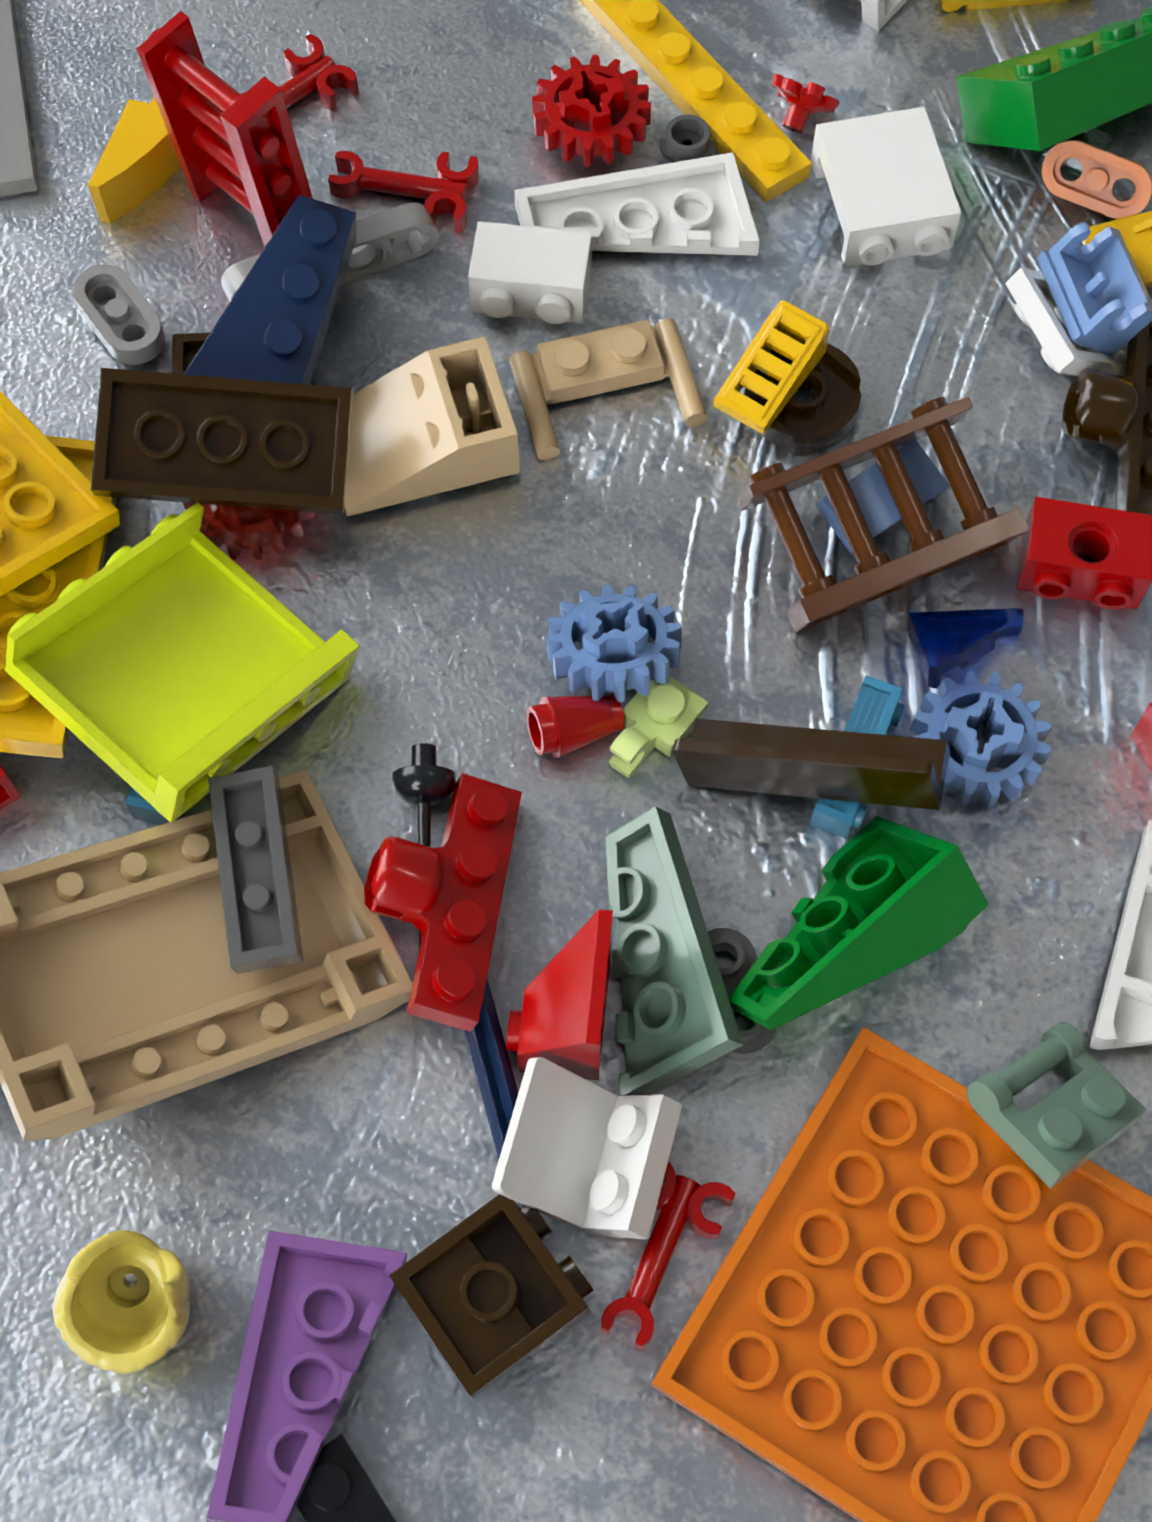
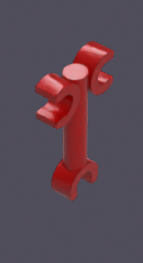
(316, 73)
(442, 194)
(679, 1200)

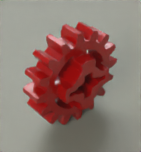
(591, 110)

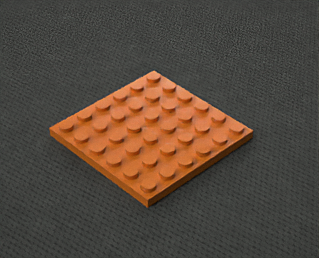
(927, 1314)

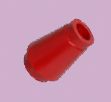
(571, 722)

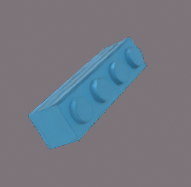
(872, 713)

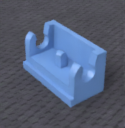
(1097, 289)

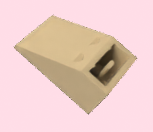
(429, 429)

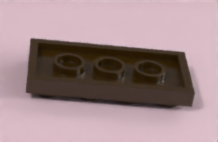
(221, 441)

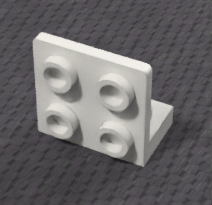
(586, 1152)

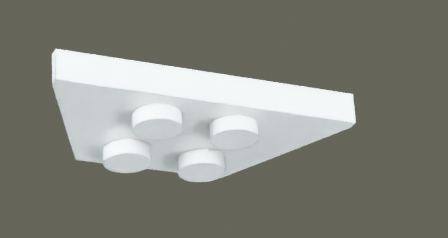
(1126, 1001)

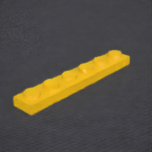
(706, 90)

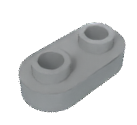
(122, 318)

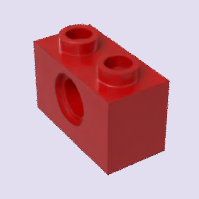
(1112, 537)

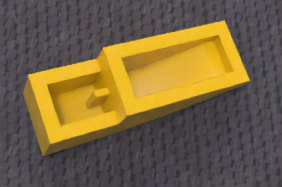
(134, 161)

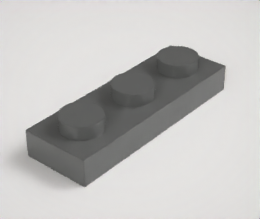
(255, 870)

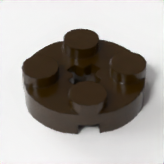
(830, 414)

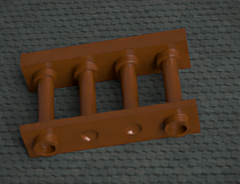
(875, 572)

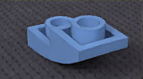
(876, 499)

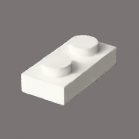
(1039, 311)

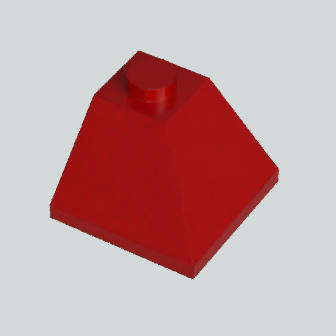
(567, 1004)

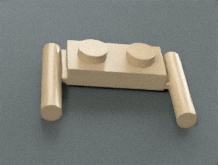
(601, 364)

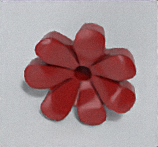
(802, 101)

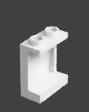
(887, 185)

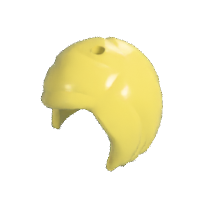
(99, 1308)

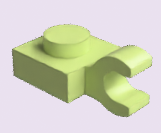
(655, 722)

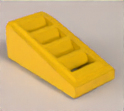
(790, 334)

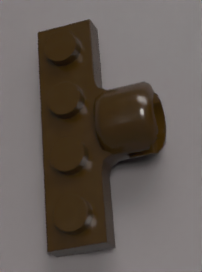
(1119, 415)

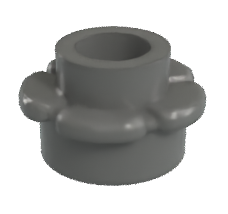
(686, 139)

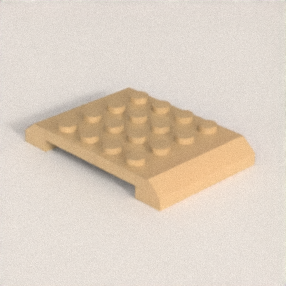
(127, 980)

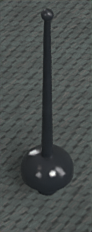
(423, 786)

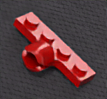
(450, 898)

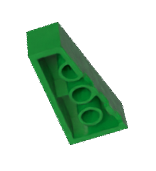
(1060, 88)

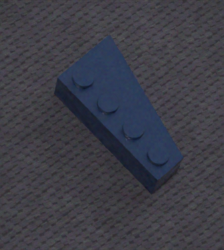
(286, 300)

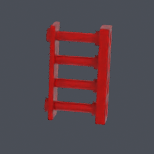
(224, 135)

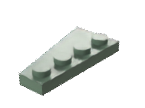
(670, 979)

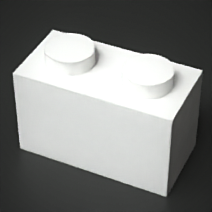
(530, 272)

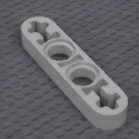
(391, 238)

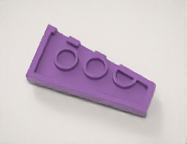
(298, 1359)

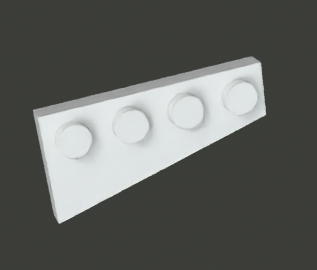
(651, 209)

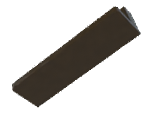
(815, 763)

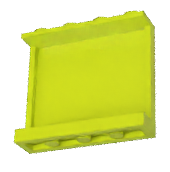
(174, 663)

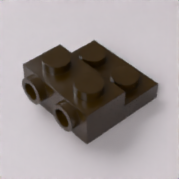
(493, 1292)

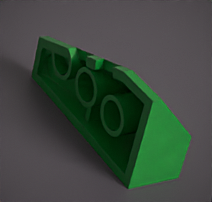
(881, 908)

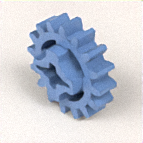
(614, 643)
(1007, 731)

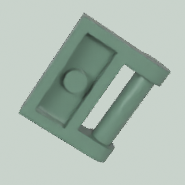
(1069, 1122)

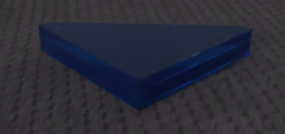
(958, 637)

